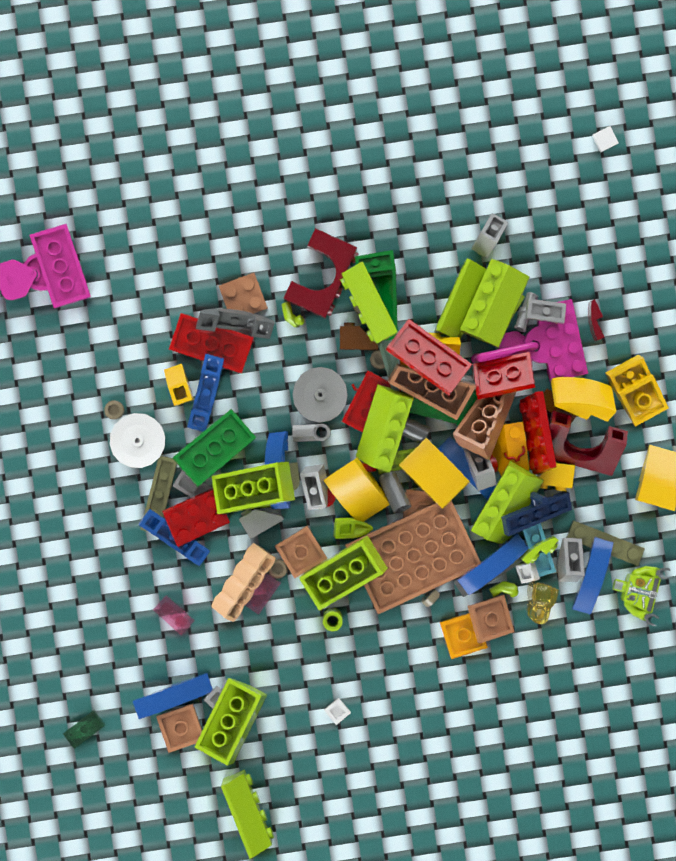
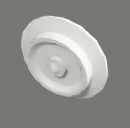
(137, 440)

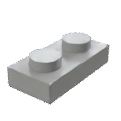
(545, 311)
(186, 486)

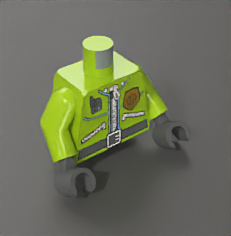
(640, 591)

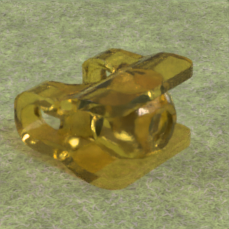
(540, 597)

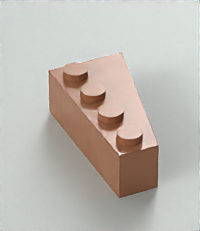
(420, 388)
(483, 424)

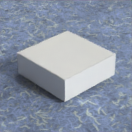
(605, 139)
(527, 572)
(337, 711)

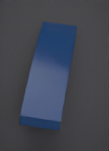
(172, 696)

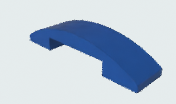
(206, 392)
(275, 452)
(458, 458)
(158, 527)
(493, 565)
(594, 575)

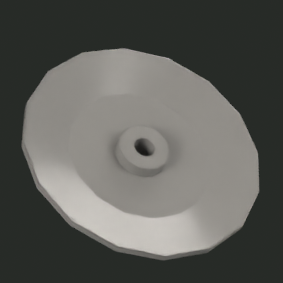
(320, 394)

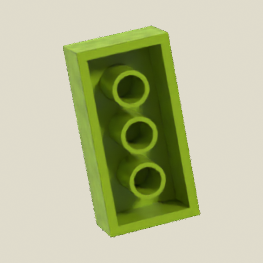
(253, 487)
(343, 573)

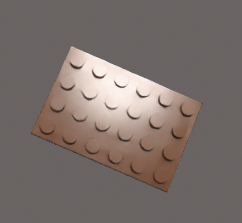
(419, 555)

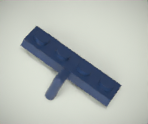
(538, 512)

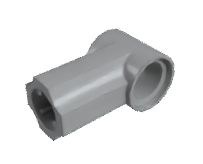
(309, 432)

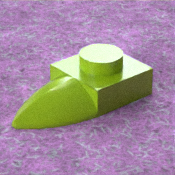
(350, 528)

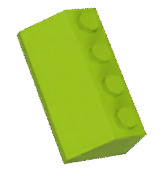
(460, 299)
(369, 303)
(494, 303)
(384, 428)
(508, 496)
(230, 721)
(247, 813)

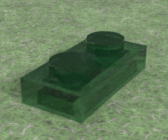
(84, 729)

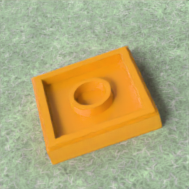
(460, 636)

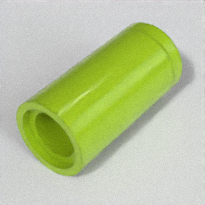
(332, 626)

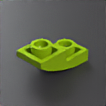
(546, 545)

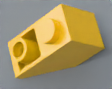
(178, 385)
(560, 477)

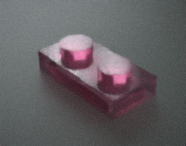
(263, 593)
(173, 615)

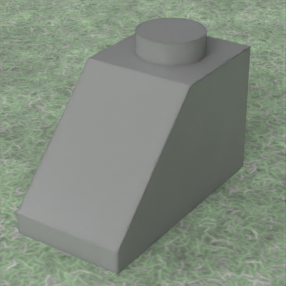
(489, 235)
(481, 470)
(314, 487)
(258, 521)
(570, 560)

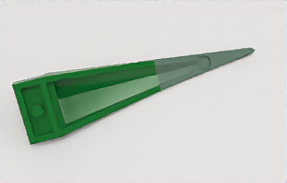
(383, 274)

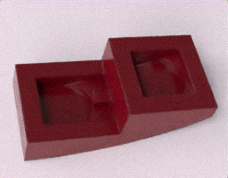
(593, 314)

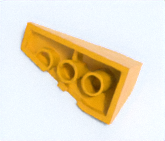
(511, 441)

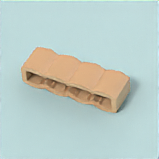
(245, 579)

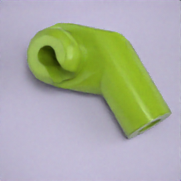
(290, 317)
(506, 587)

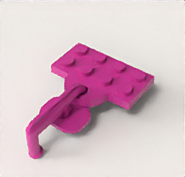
(56, 268)
(557, 346)

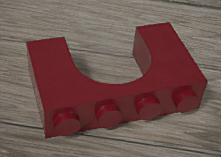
(321, 301)
(599, 459)

